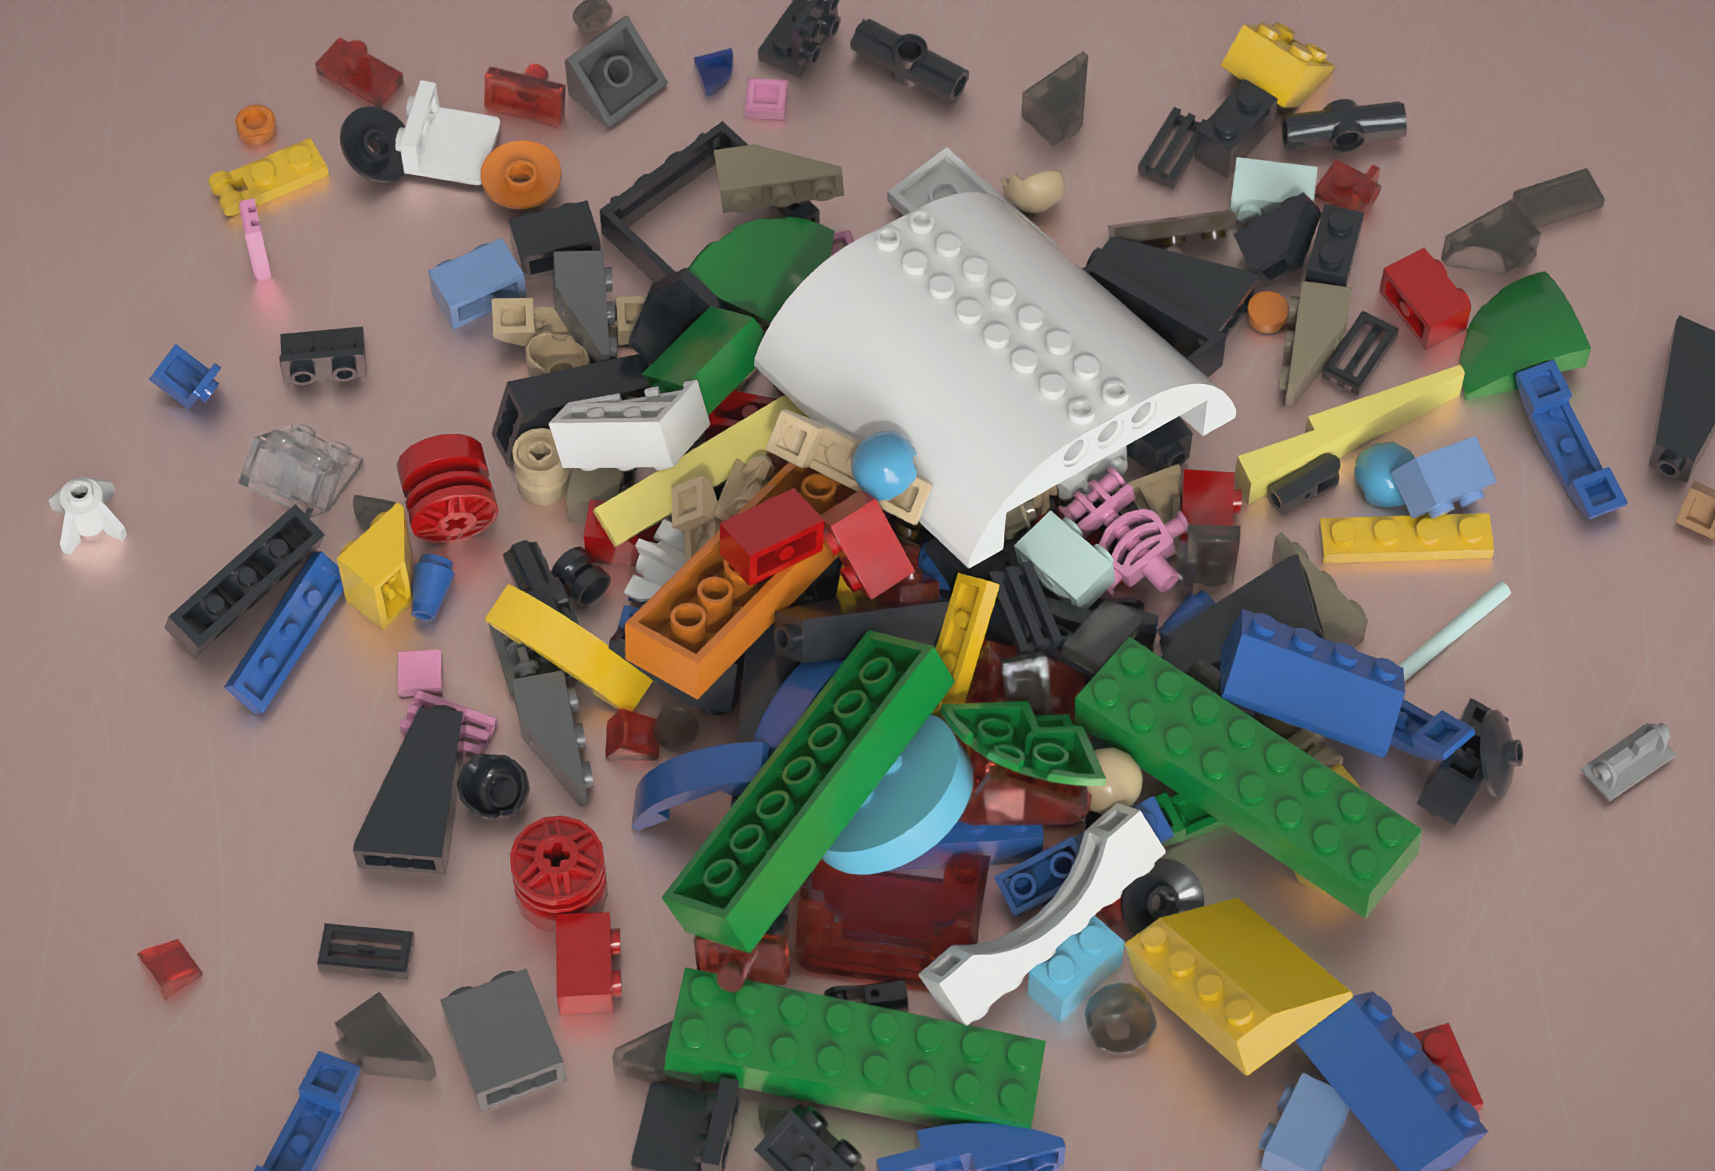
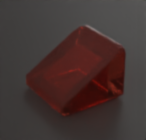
(631, 737)
(169, 967)

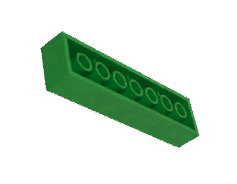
(1248, 777)
(808, 790)
(853, 1054)

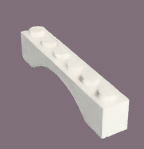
(1109, 859)

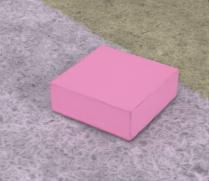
(766, 99)
(421, 672)

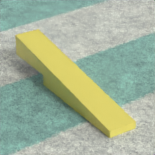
(1345, 429)
(652, 497)

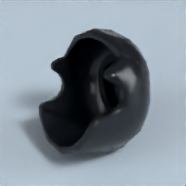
(493, 786)

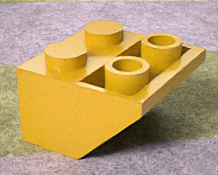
(1277, 62)
(379, 568)

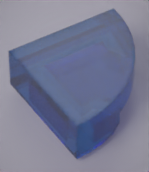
(714, 70)

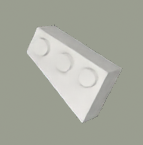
(630, 432)

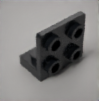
(800, 35)
(669, 311)
(686, 1128)

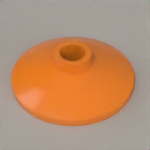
(521, 162)

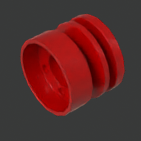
(447, 488)
(549, 890)

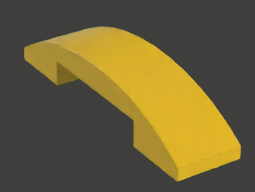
(568, 647)

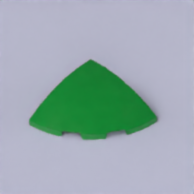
(762, 263)
(1520, 330)
(1028, 744)

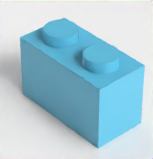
(1076, 969)

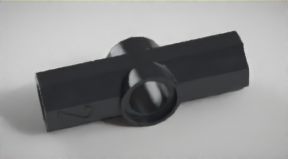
(909, 60)
(1343, 125)
(532, 575)

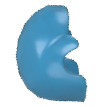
(884, 464)
(1374, 473)

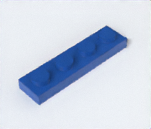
(286, 633)

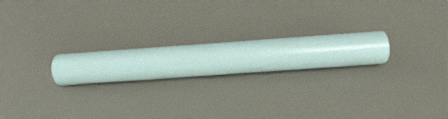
(1454, 629)

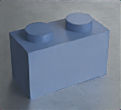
(470, 281)
(1443, 478)
(1306, 1129)

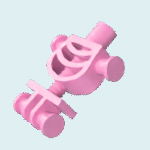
(1148, 543)

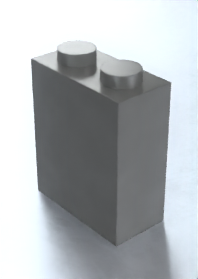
(503, 1039)

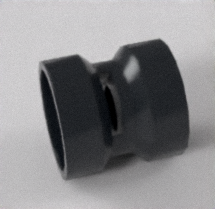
(582, 578)

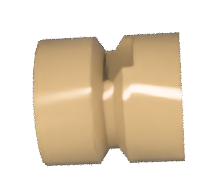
(539, 468)

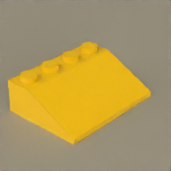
(1234, 980)

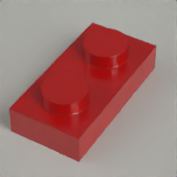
(1443, 1051)

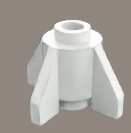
(85, 511)
(657, 562)

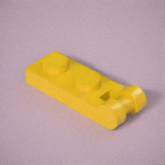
(269, 176)

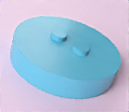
(909, 806)

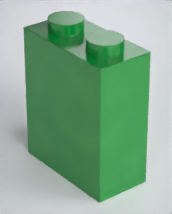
(714, 351)

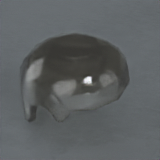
(1120, 1018)

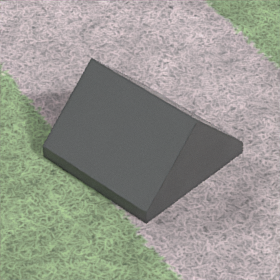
(613, 73)

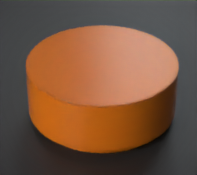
(256, 124)
(1267, 312)

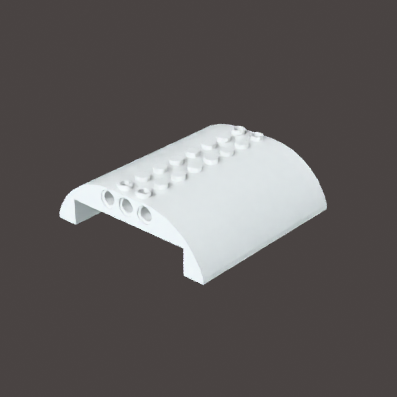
(981, 356)

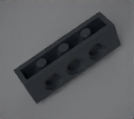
(244, 581)

